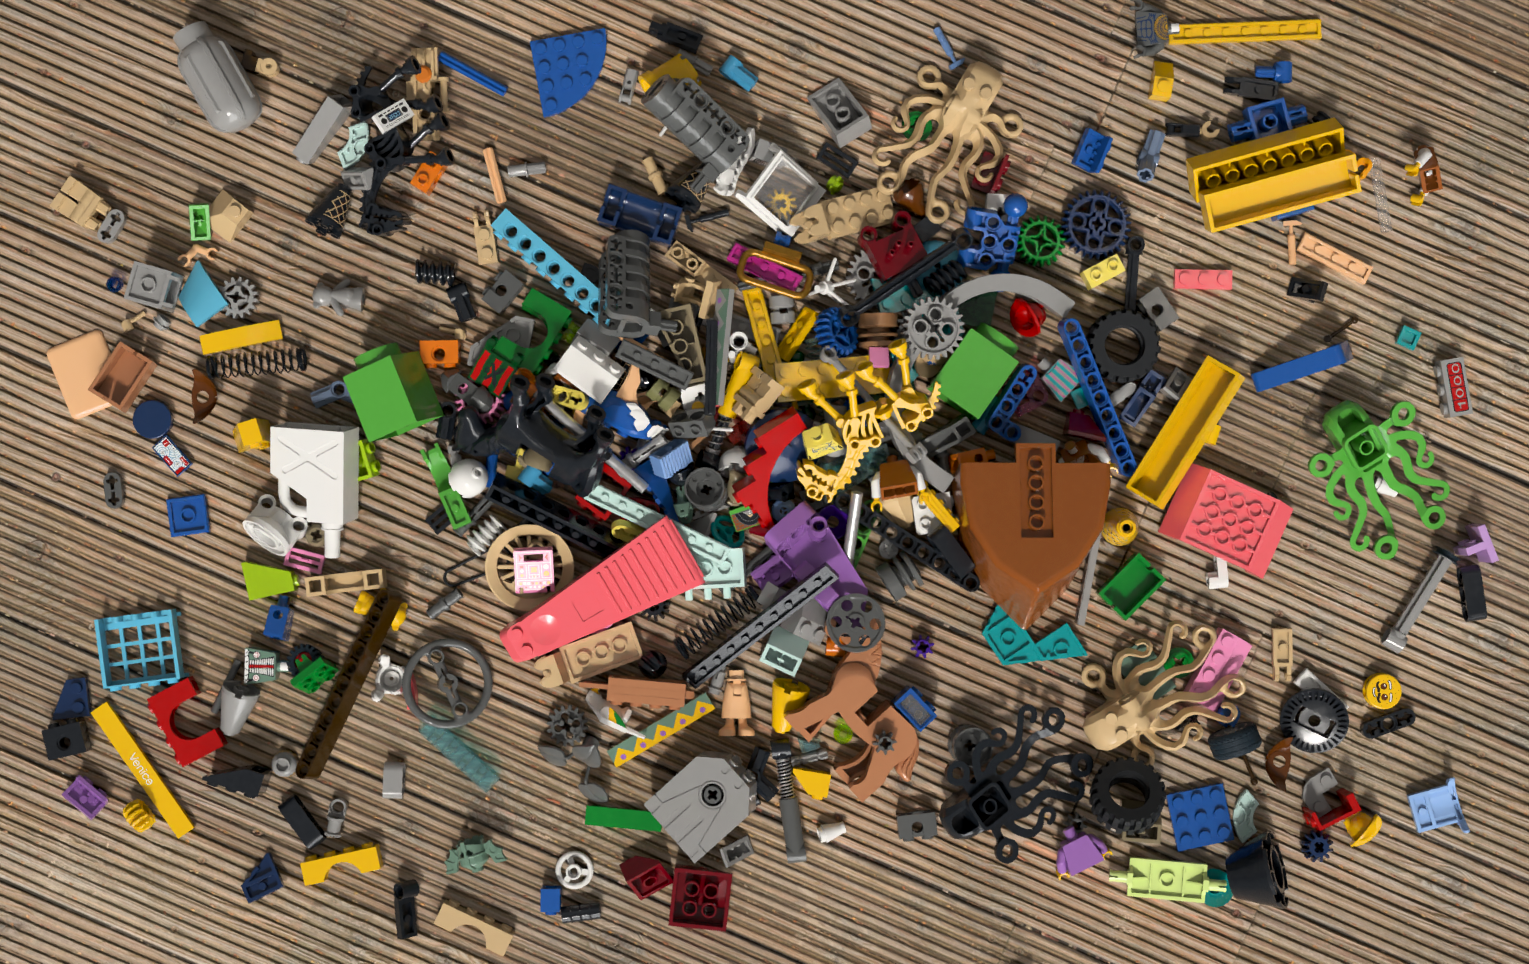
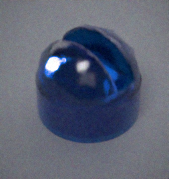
(112, 281)

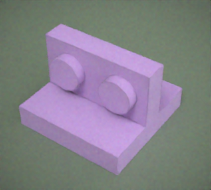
(1479, 543)

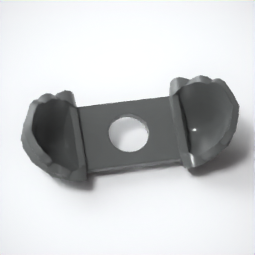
(475, 396)

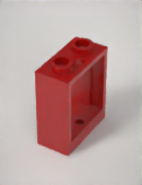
(599, 515)

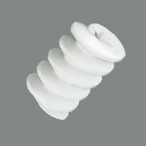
(485, 535)

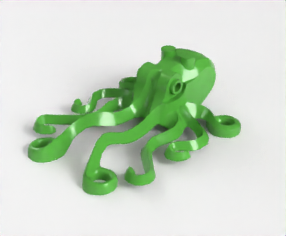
(1366, 449)

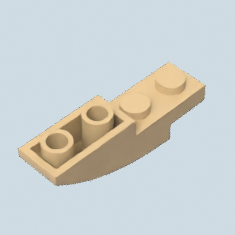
(696, 266)

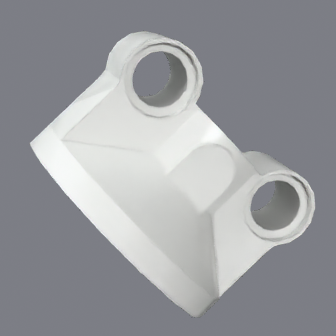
(273, 527)

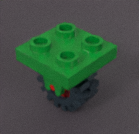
(309, 668)

